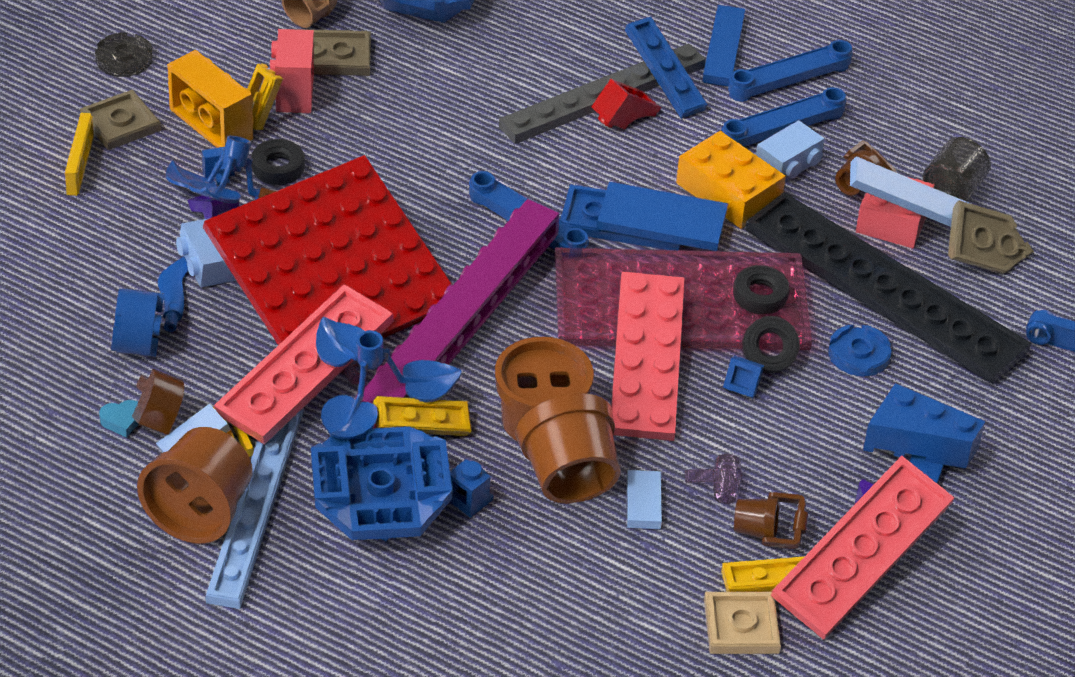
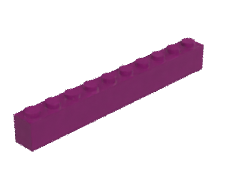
(472, 296)

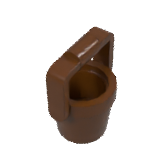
(866, 152)
(761, 519)

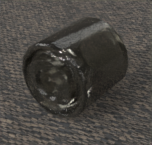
(958, 168)

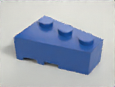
(924, 428)

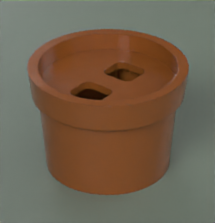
(536, 372)
(571, 446)
(196, 485)

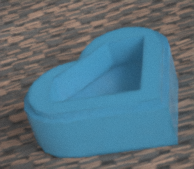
(119, 417)

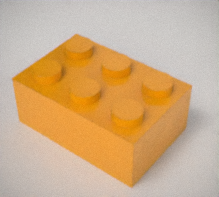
(209, 99)
(729, 174)

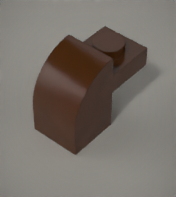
(159, 401)

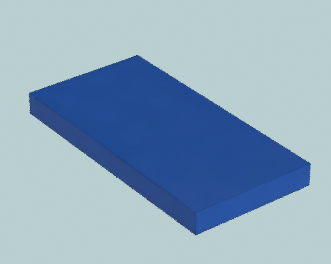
(582, 212)
(662, 216)

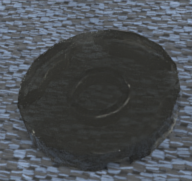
(123, 54)

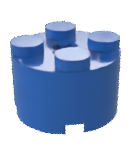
(137, 322)

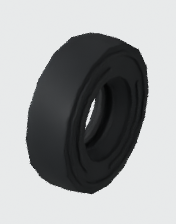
(278, 149)
(761, 303)
(774, 325)

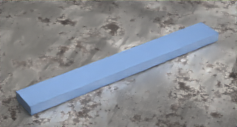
(251, 518)

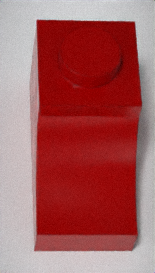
(623, 104)

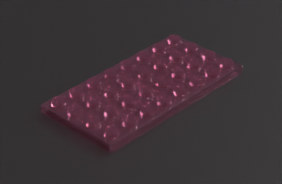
(711, 318)

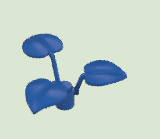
(234, 158)
(342, 342)

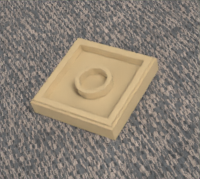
(741, 623)

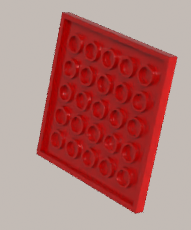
(326, 234)

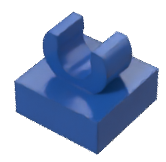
(209, 160)
(743, 376)

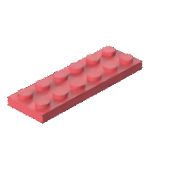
(647, 356)
(293, 370)
(862, 547)

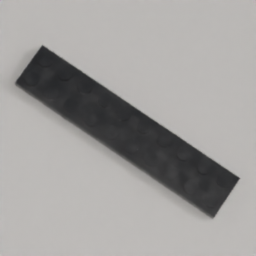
(889, 287)

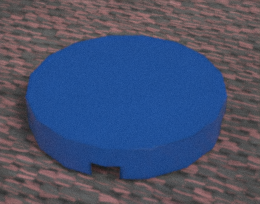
(860, 350)

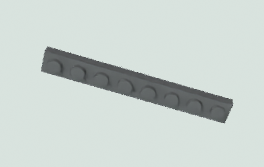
(578, 101)

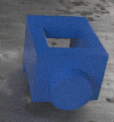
(472, 478)

